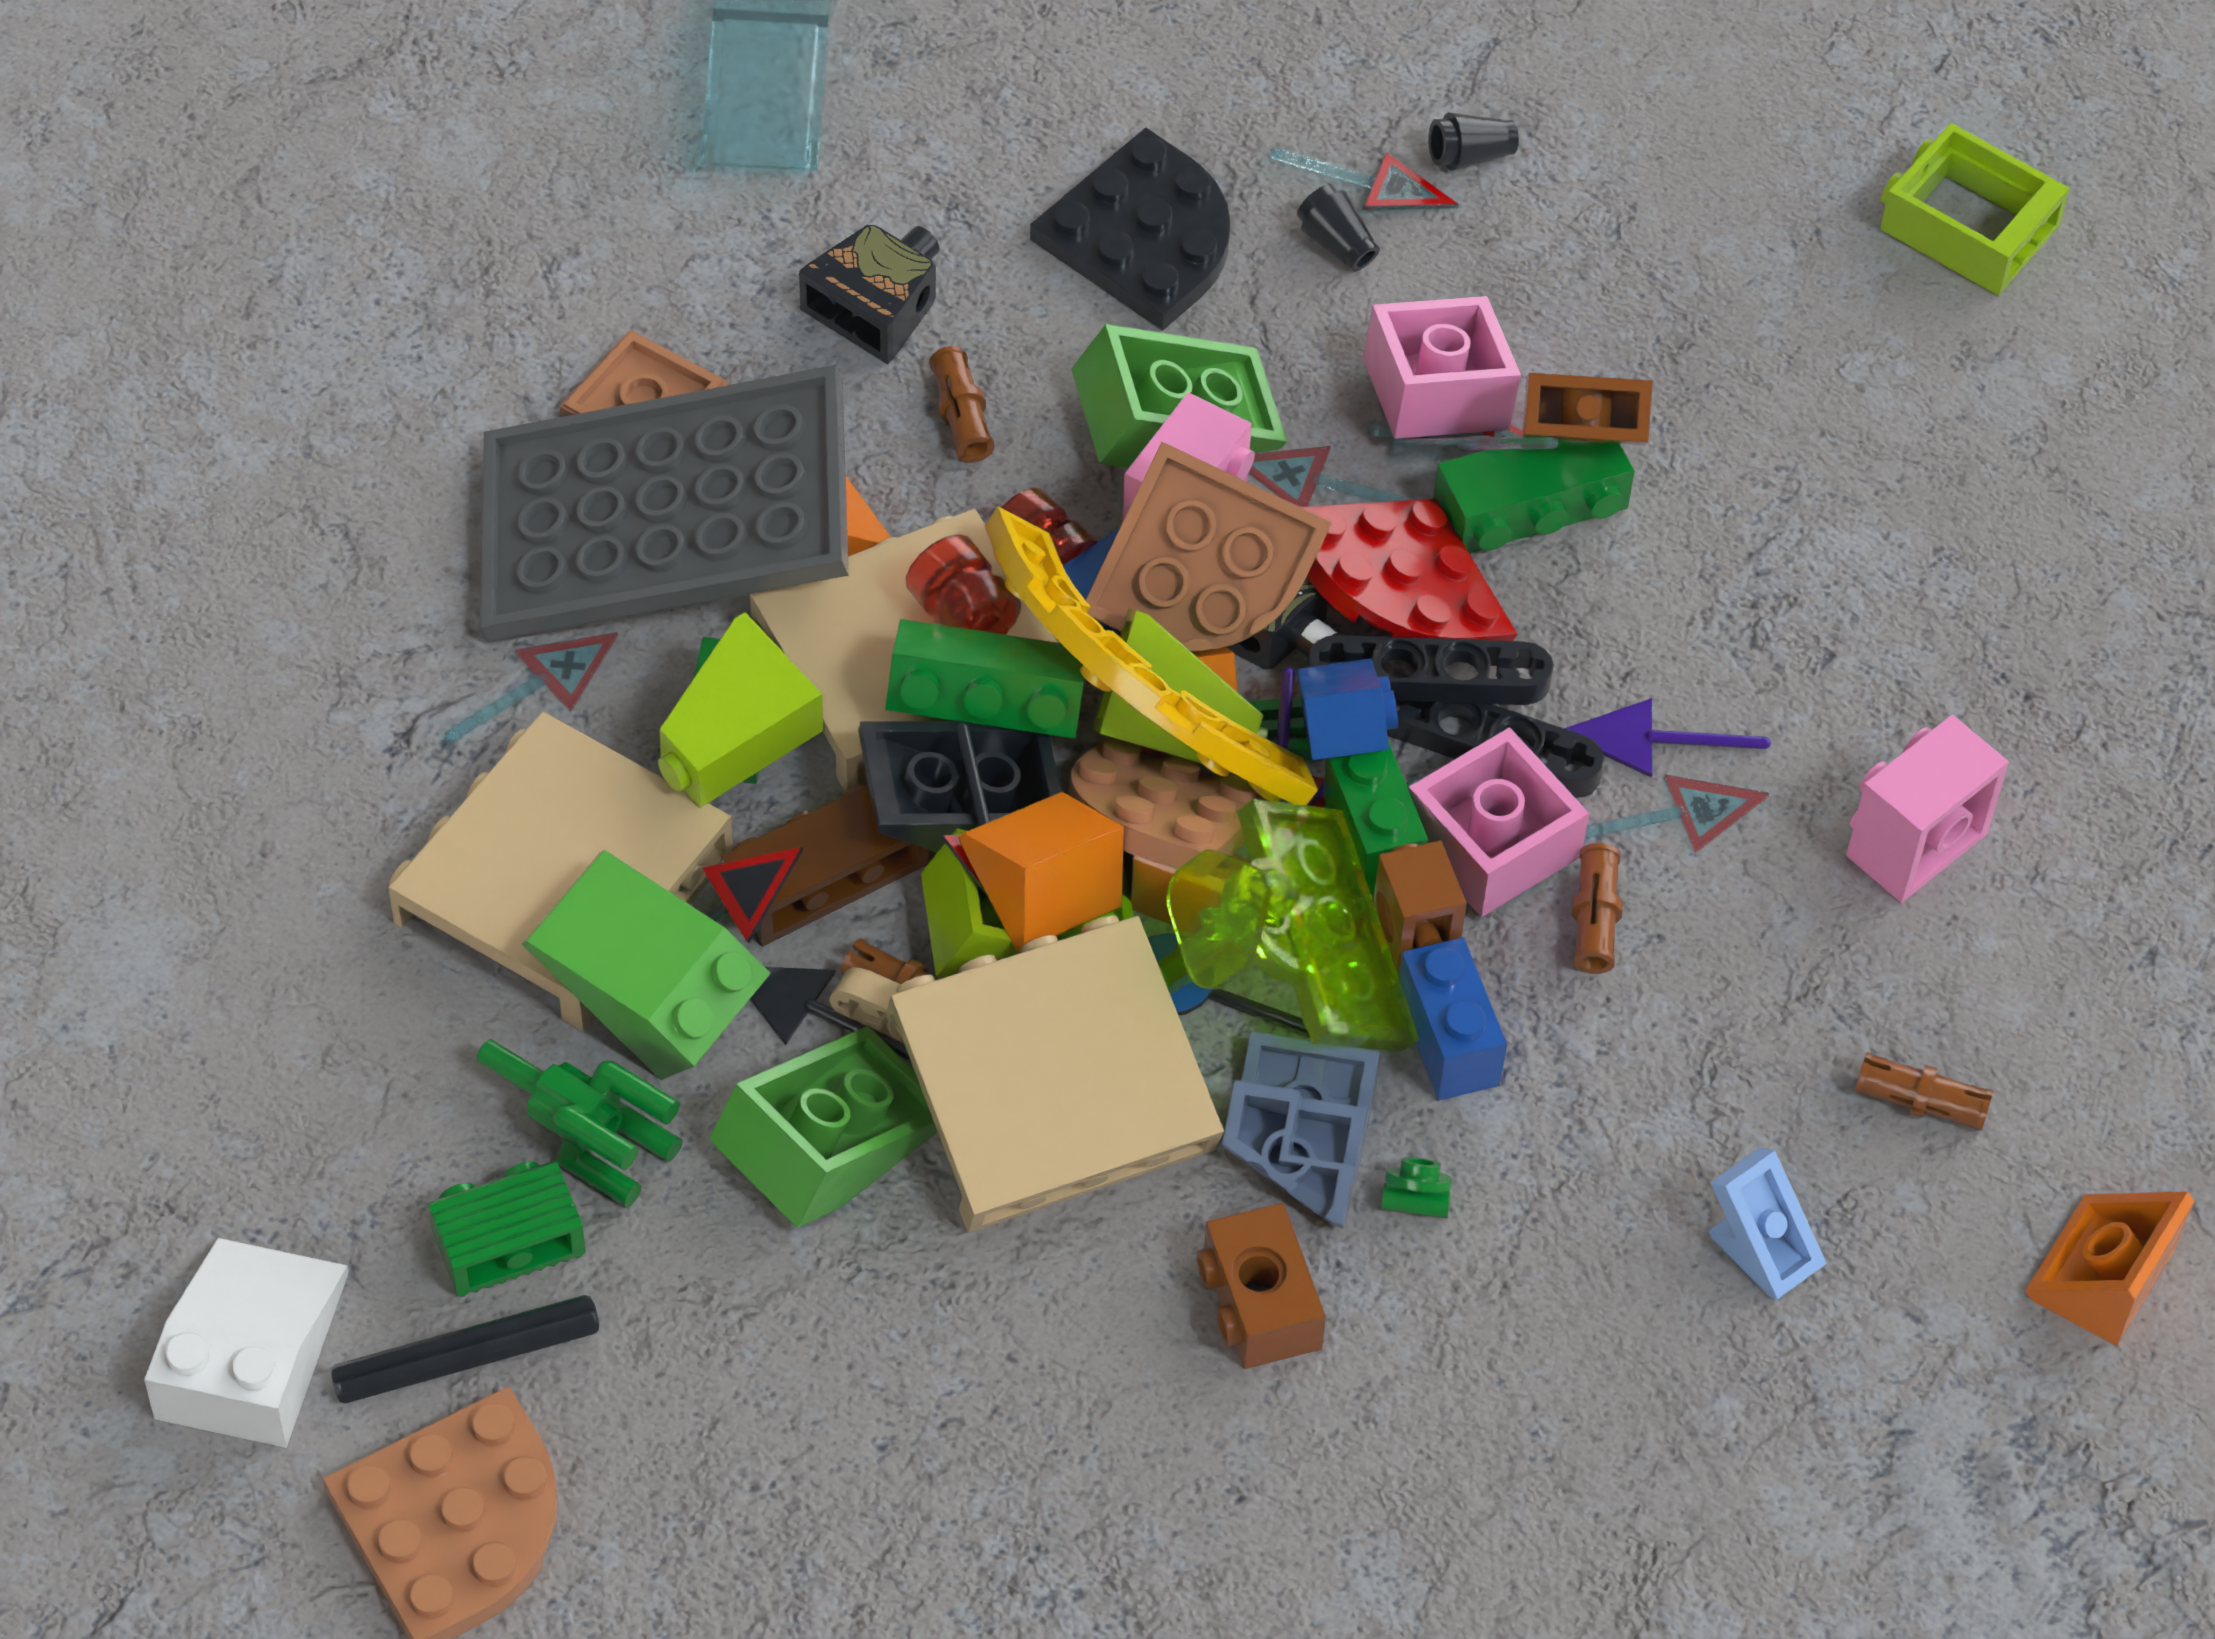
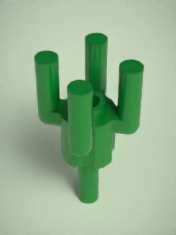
(589, 1114)

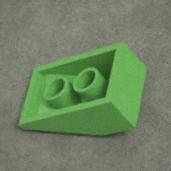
(1138, 377)
(646, 964)
(824, 1124)

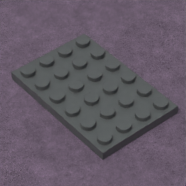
(664, 503)

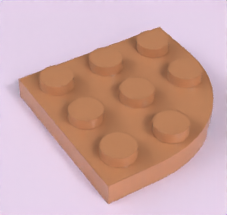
(1205, 554)
(1163, 803)
(453, 1516)

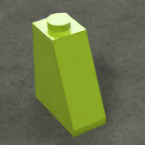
(1181, 672)
(737, 715)

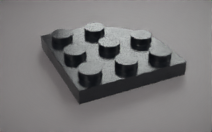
(1142, 228)

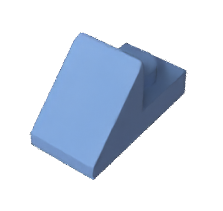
(1765, 1224)

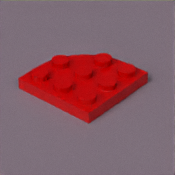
(1405, 572)

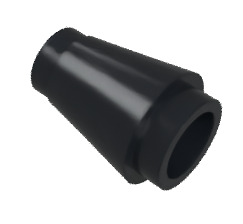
(1470, 140)
(1337, 226)

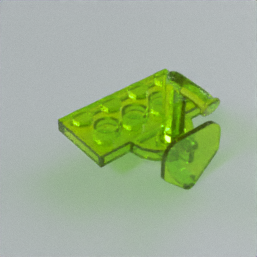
(1297, 917)

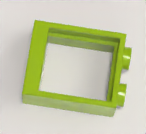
(1992, 174)

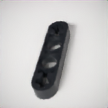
(1433, 655)
(1491, 720)

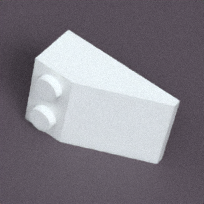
(244, 1342)

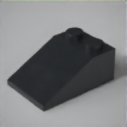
(922, 782)

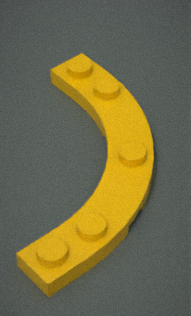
(1111, 664)

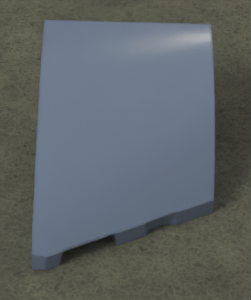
(1304, 1118)

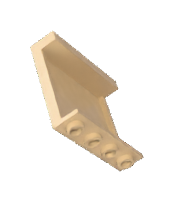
(847, 629)
(535, 831)
(1055, 1070)

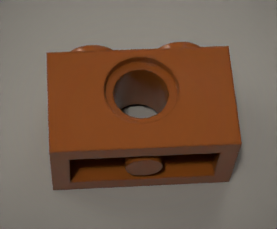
(1587, 408)
(1418, 898)
(1262, 1250)

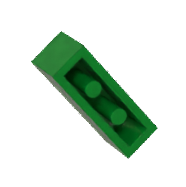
(1531, 491)
(985, 679)

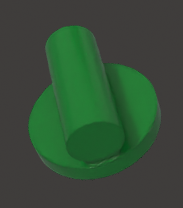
(1417, 1188)

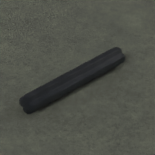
(464, 1349)

